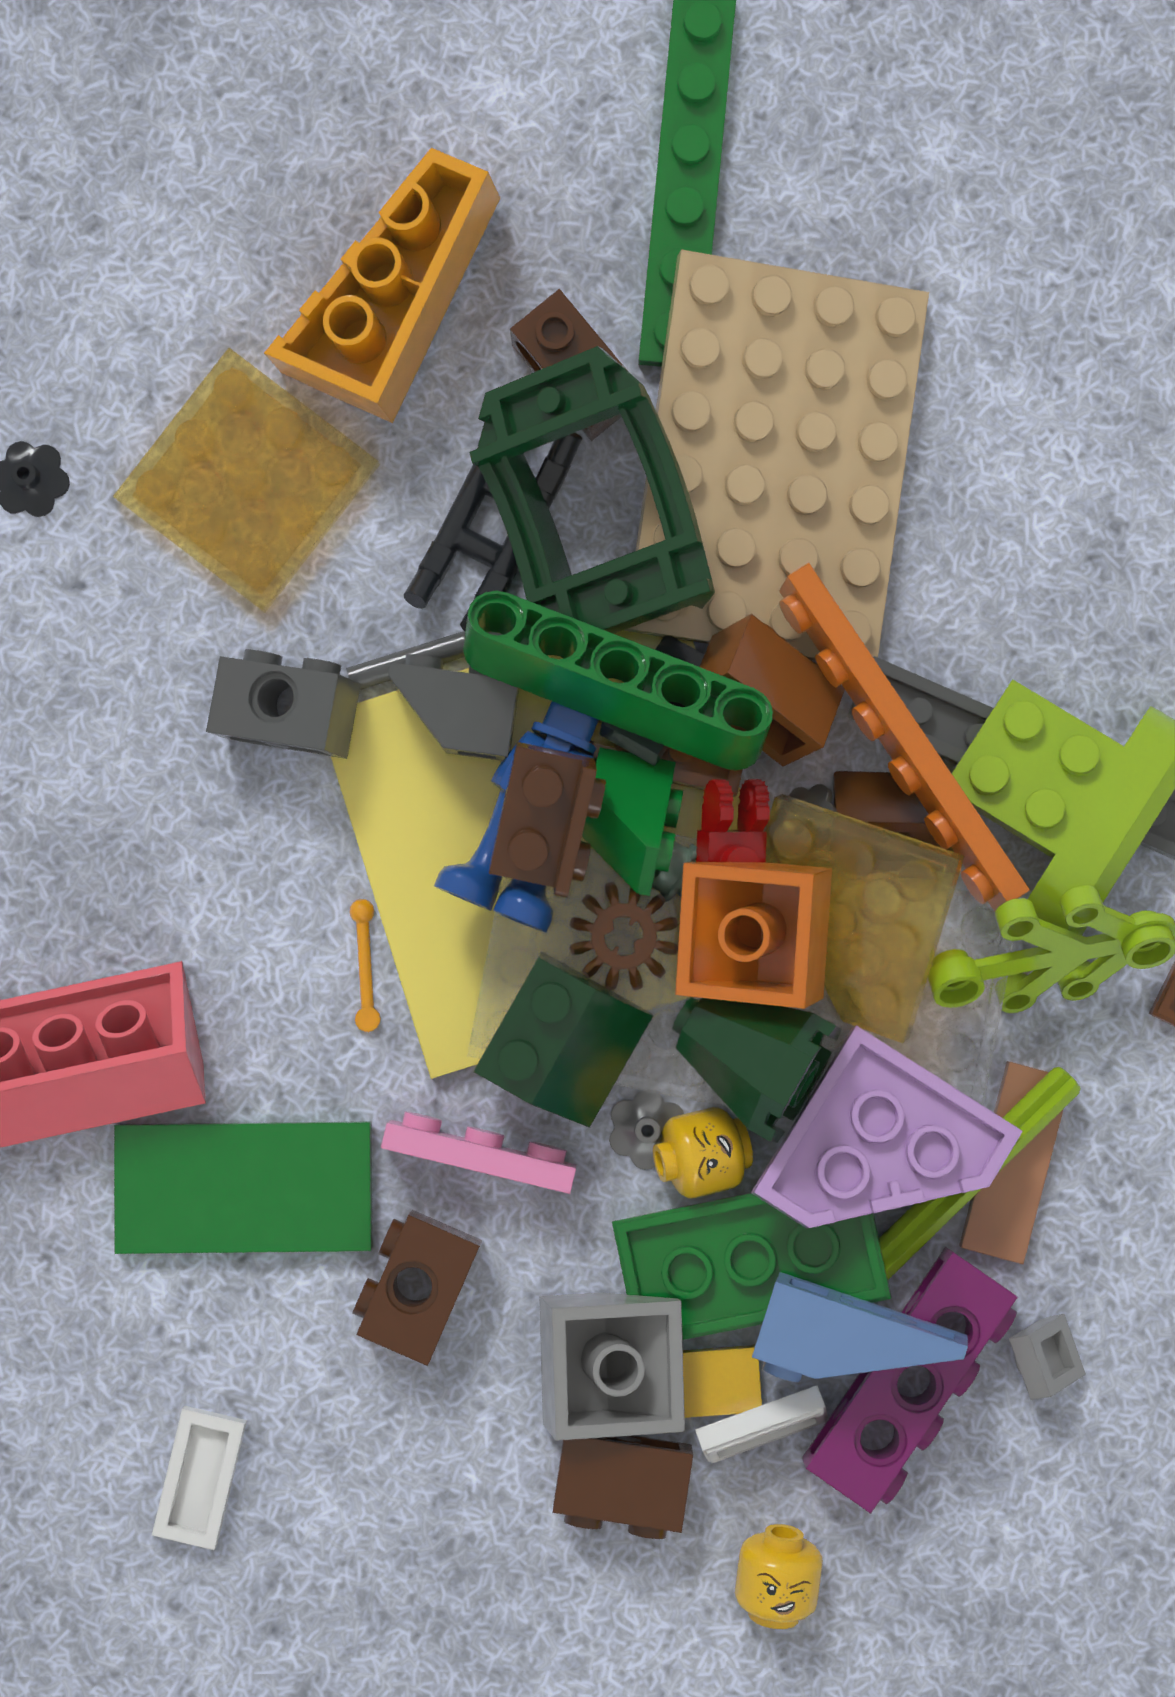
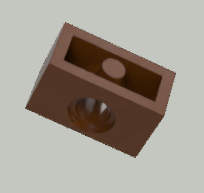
(408, 1324)

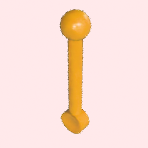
(367, 1017)

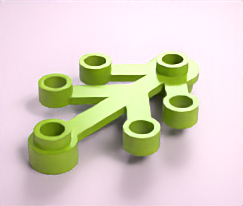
(1061, 955)

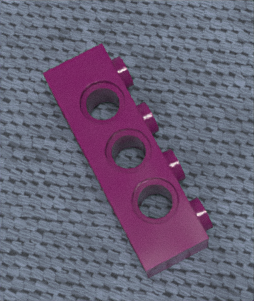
(878, 1474)

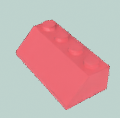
(98, 1054)

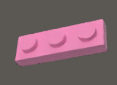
(480, 1152)

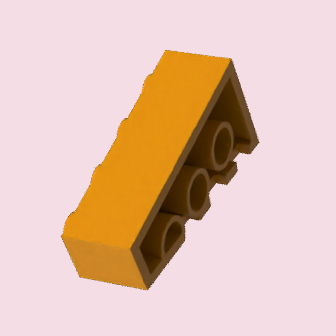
(388, 297)

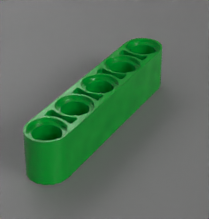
(594, 657)

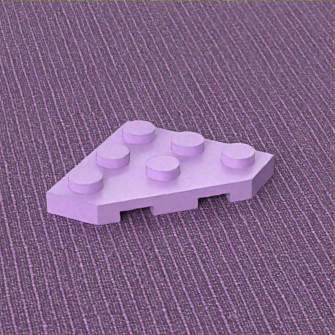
(881, 1140)

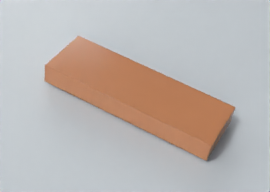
(1005, 1213)

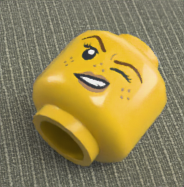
(703, 1152)
(778, 1577)

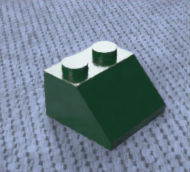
(563, 1042)

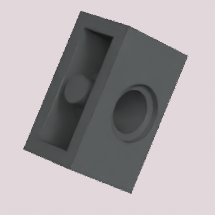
(247, 698)

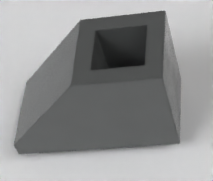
(460, 709)

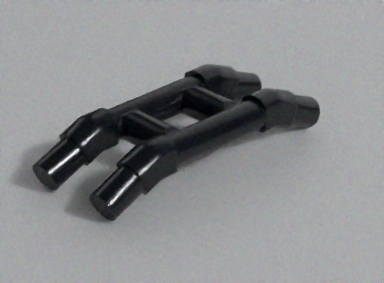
(457, 536)

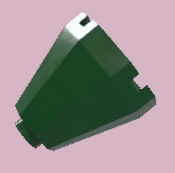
(755, 1057)

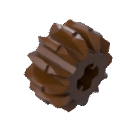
(643, 946)

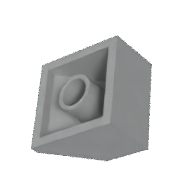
(611, 1365)

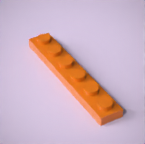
(914, 759)

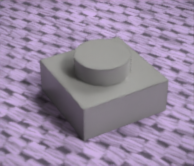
(1047, 1357)

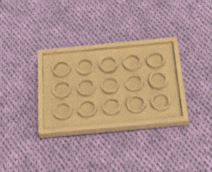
(789, 434)

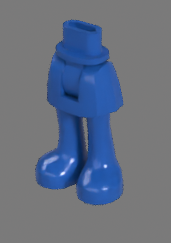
(521, 900)

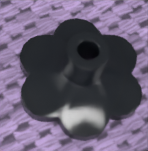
(41, 487)

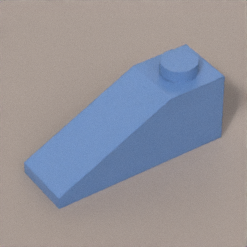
(836, 1334)

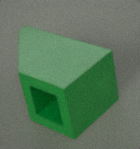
(633, 817)

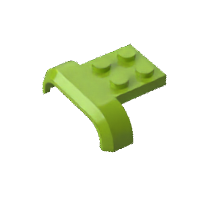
(1068, 790)

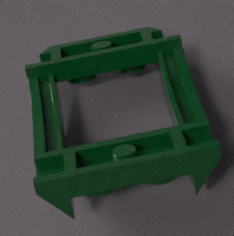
(554, 405)

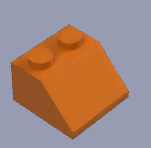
(753, 932)

